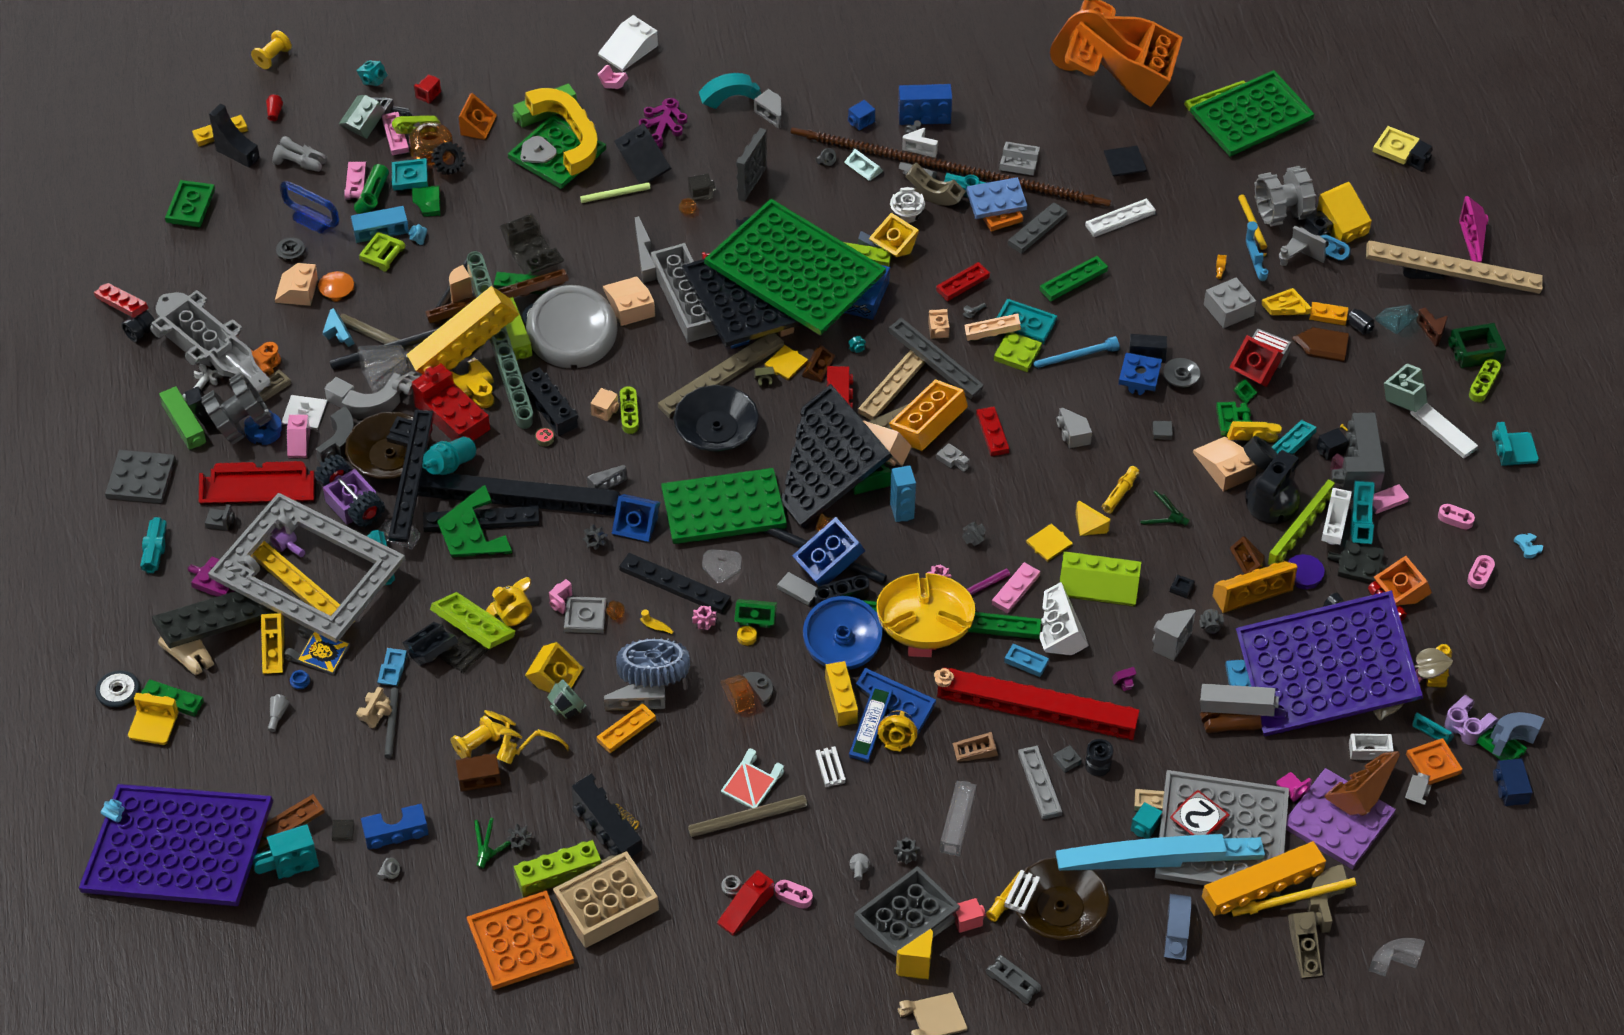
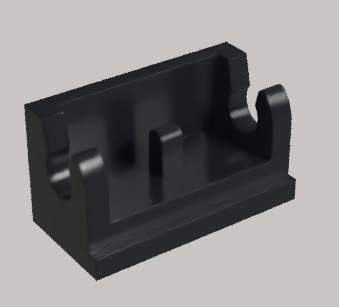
(1149, 346)

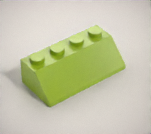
(1100, 578)

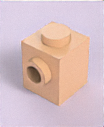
(604, 404)

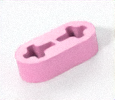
(1456, 516)
(793, 894)

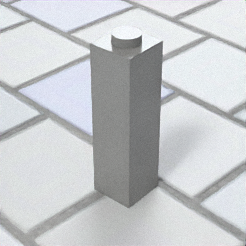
(1238, 699)

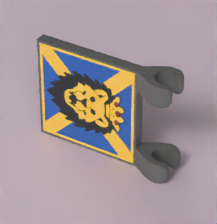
(318, 652)

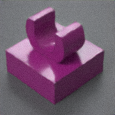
(1125, 678)

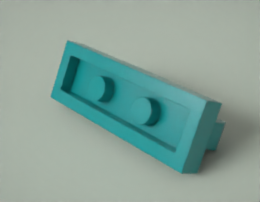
(1295, 437)

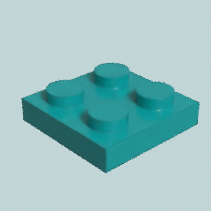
(410, 174)

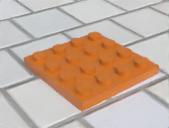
(520, 940)

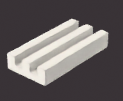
(826, 753)
(1028, 878)

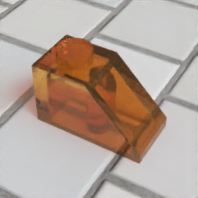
(738, 693)

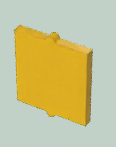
(786, 362)
(1049, 542)

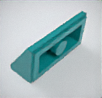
(1432, 728)

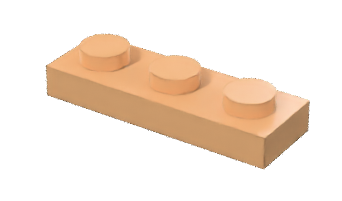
(992, 327)

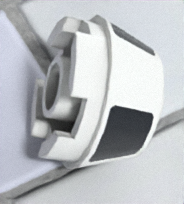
(907, 204)

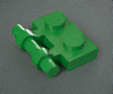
(1228, 412)

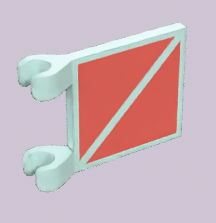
(750, 784)

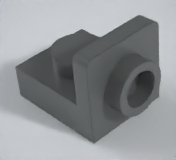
(220, 519)

